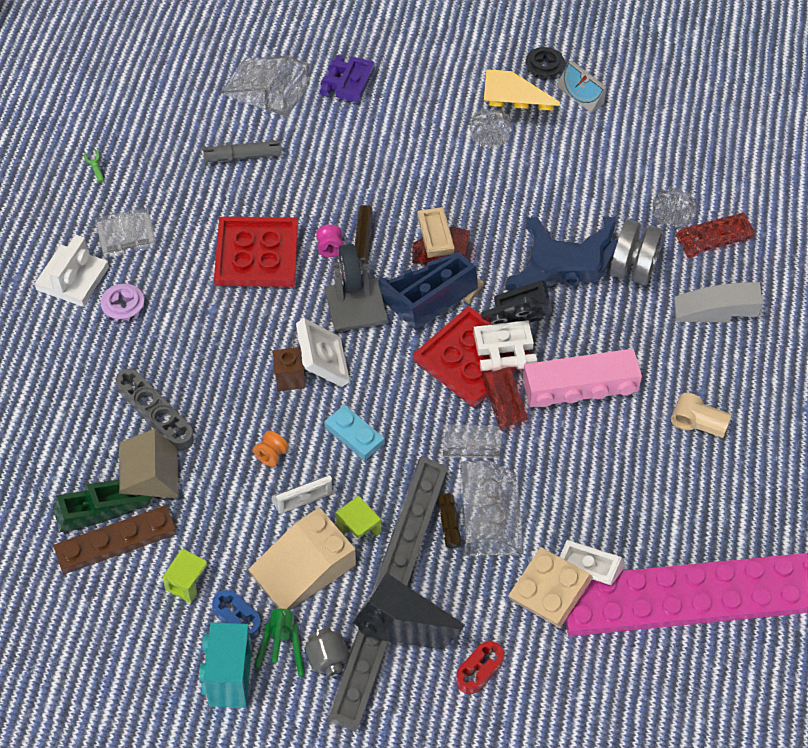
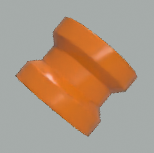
(270, 448)

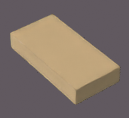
(435, 232)

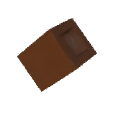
(288, 369)

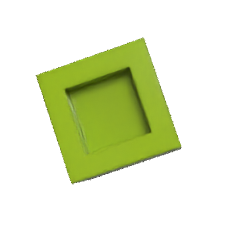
(358, 518)
(183, 574)

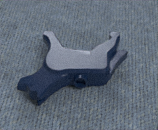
(566, 261)

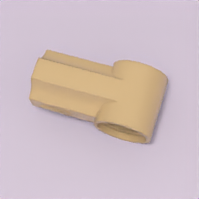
(693, 413)

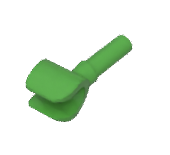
(95, 166)

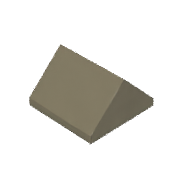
(148, 466)

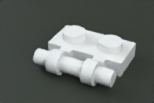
(501, 339)

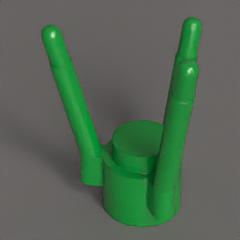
(280, 628)

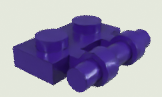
(353, 81)

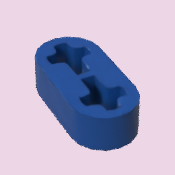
(240, 608)

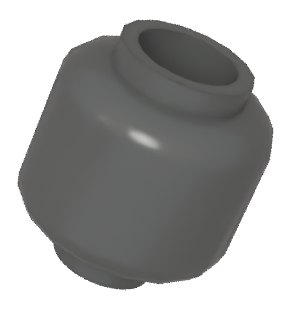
(326, 651)

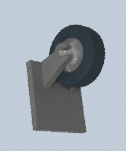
(359, 299)

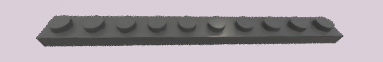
(398, 562)

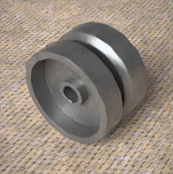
(640, 253)

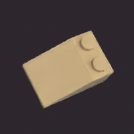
(303, 561)

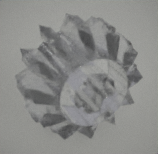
(491, 127)
(674, 208)

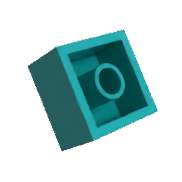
(226, 665)

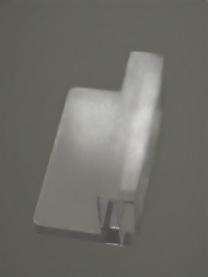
(471, 441)

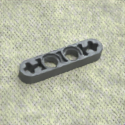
(157, 407)

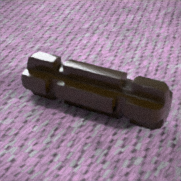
(449, 520)

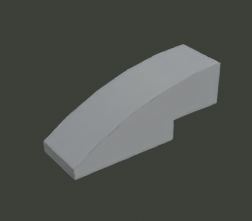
(719, 303)

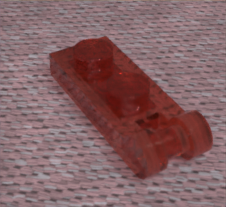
(715, 234)

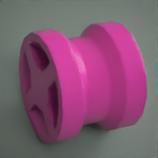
(329, 240)

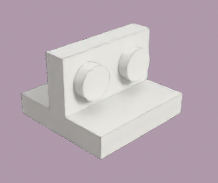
(72, 273)

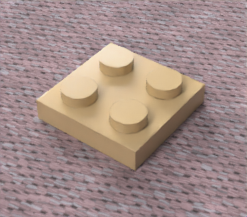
(550, 587)

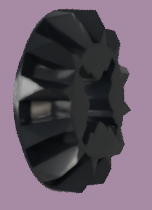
(554, 61)

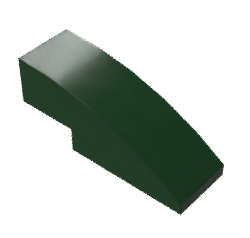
(94, 505)

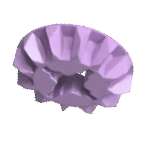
(130, 294)

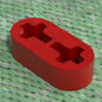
(474, 663)

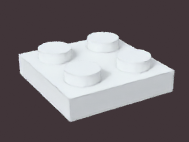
(322, 352)

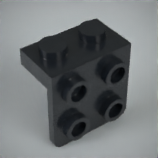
(521, 304)

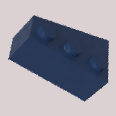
(430, 290)

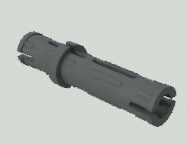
(241, 151)

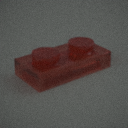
(504, 397)

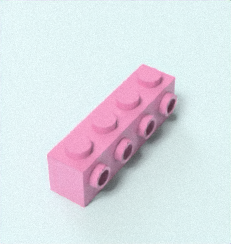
(581, 378)

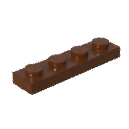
(114, 539)

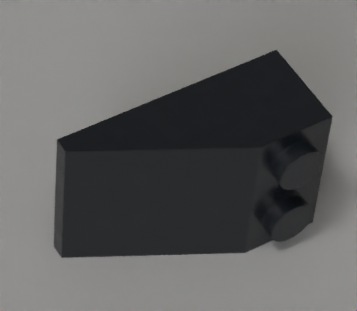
(405, 617)

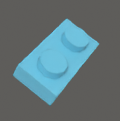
(354, 432)

